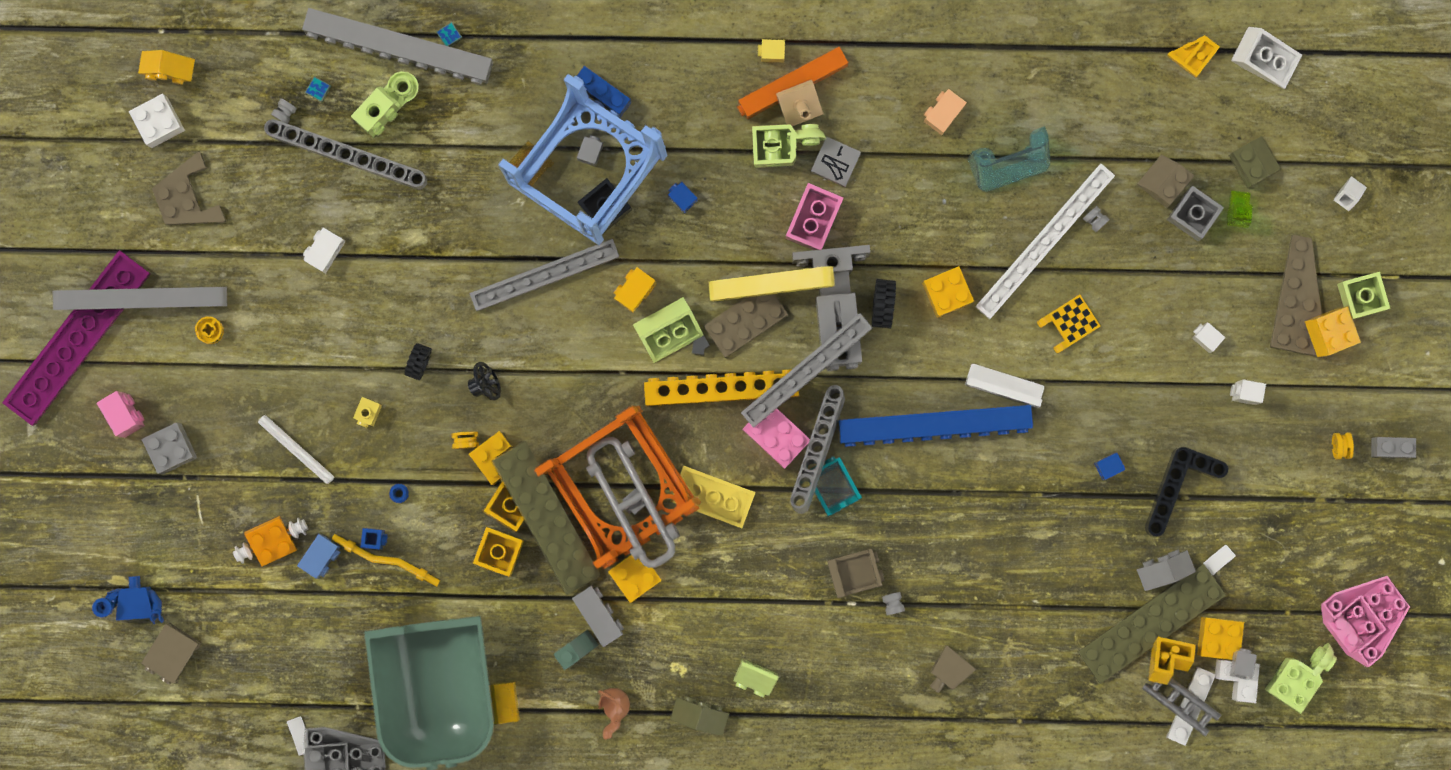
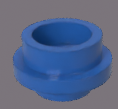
(394, 489)

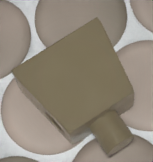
(950, 670)

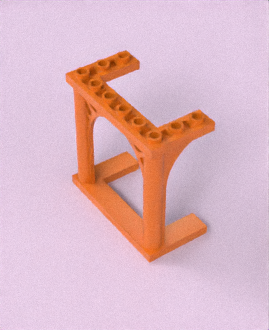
(604, 547)

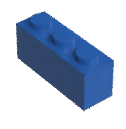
(604, 92)

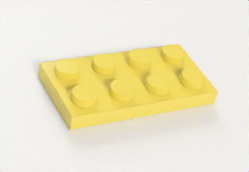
(718, 497)

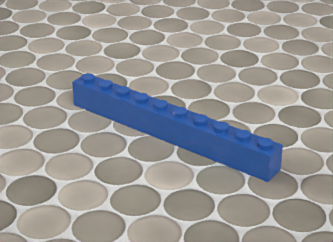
(935, 424)

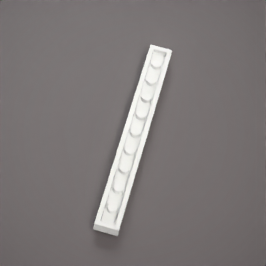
(1045, 241)

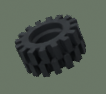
(418, 361)

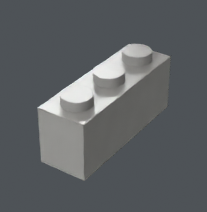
(598, 615)

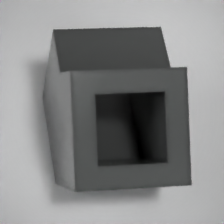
(700, 345)

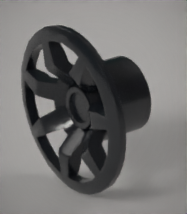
(482, 384)

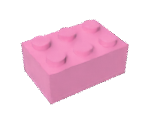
(814, 217)
(778, 437)

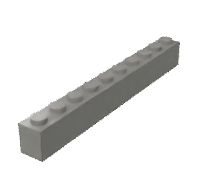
(398, 46)

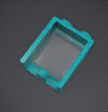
(835, 487)

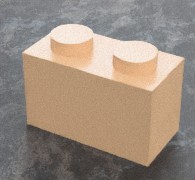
(944, 112)

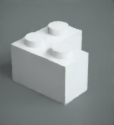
(1243, 689)

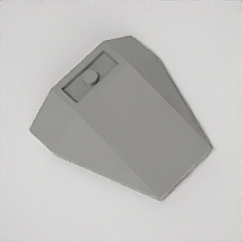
(341, 750)

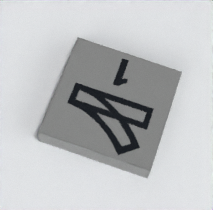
(835, 162)

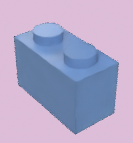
(319, 556)

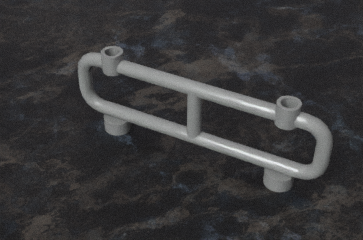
(668, 532)

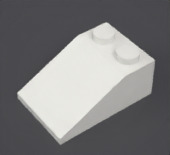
(1266, 56)

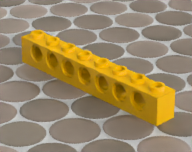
(653, 398)

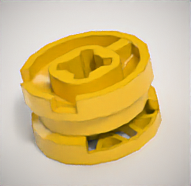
(209, 330)
(465, 442)
(1342, 446)

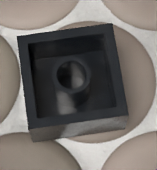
(596, 198)

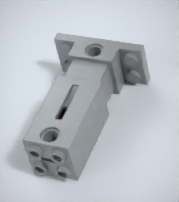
(836, 304)

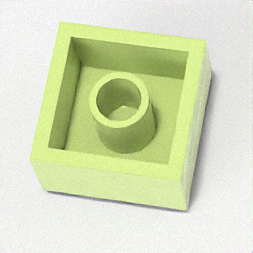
(1364, 295)

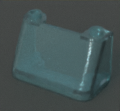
(1012, 168)

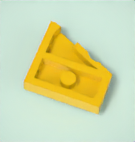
(1194, 55)

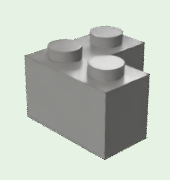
(1166, 570)

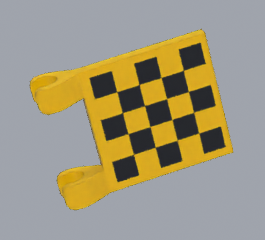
(1072, 321)

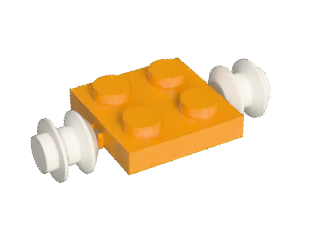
(270, 541)

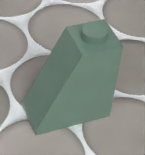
(576, 649)

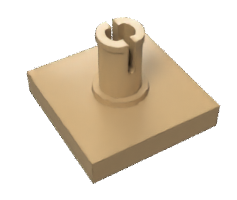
(799, 103)

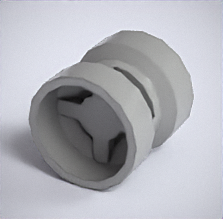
(284, 111)
(1099, 222)
(893, 603)

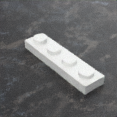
(1199, 686)

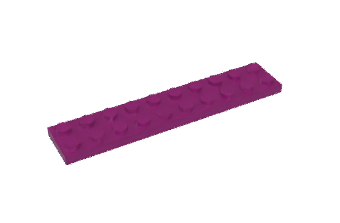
(71, 344)

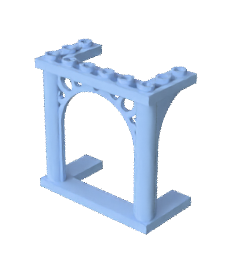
(574, 105)

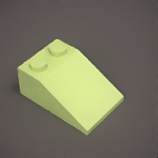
(756, 678)

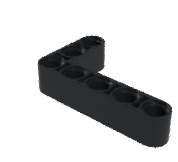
(1175, 484)

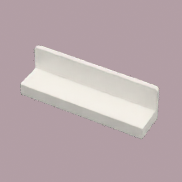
(1005, 385)

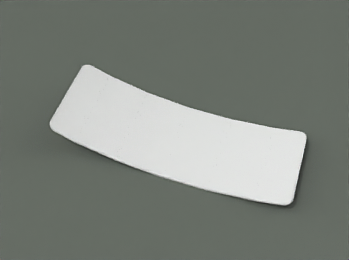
(1219, 559)
(297, 731)

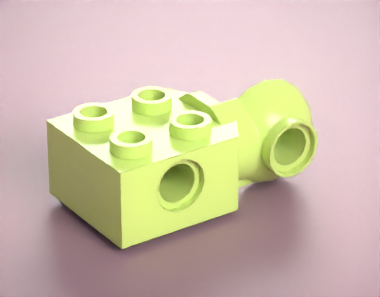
(386, 102)
(777, 143)
(1296, 682)

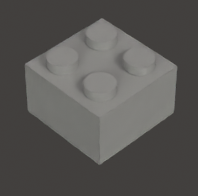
(1195, 213)
(169, 448)

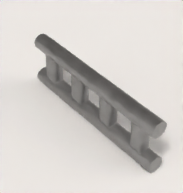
(1184, 714)

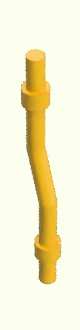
(351, 546)

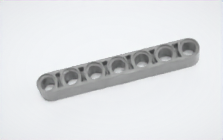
(817, 458)

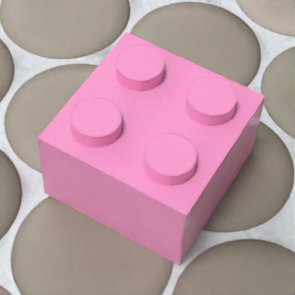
(121, 414)

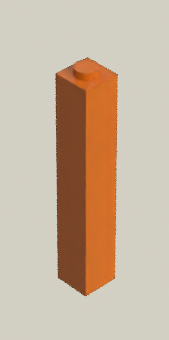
(815, 70)

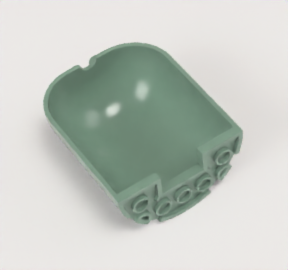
(431, 691)

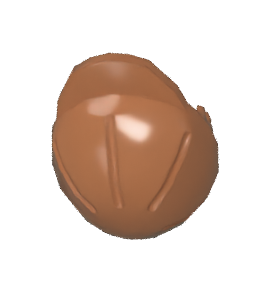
(616, 707)

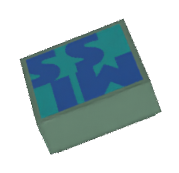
(449, 34)
(318, 89)

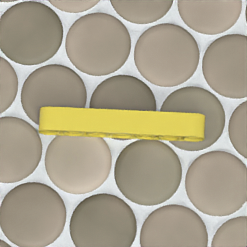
(771, 283)

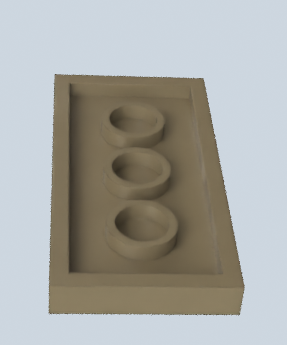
(744, 322)

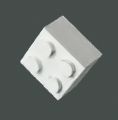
(156, 121)

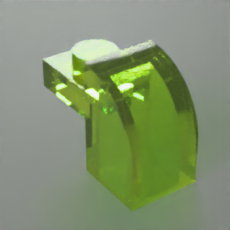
(1239, 209)

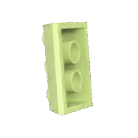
(668, 330)

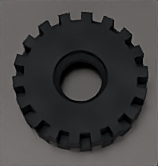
(883, 303)

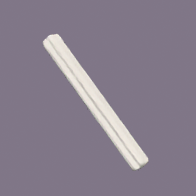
(296, 449)

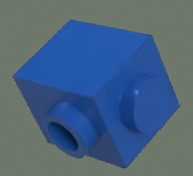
(373, 538)

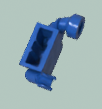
(131, 603)

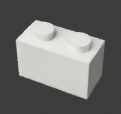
(323, 250)
(1248, 392)

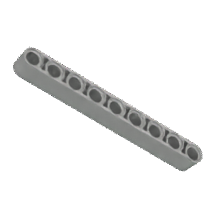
(339, 148)
(139, 298)

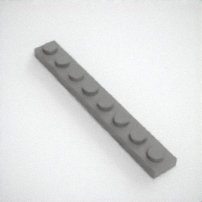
(544, 275)
(806, 370)

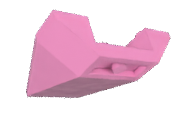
(1365, 618)

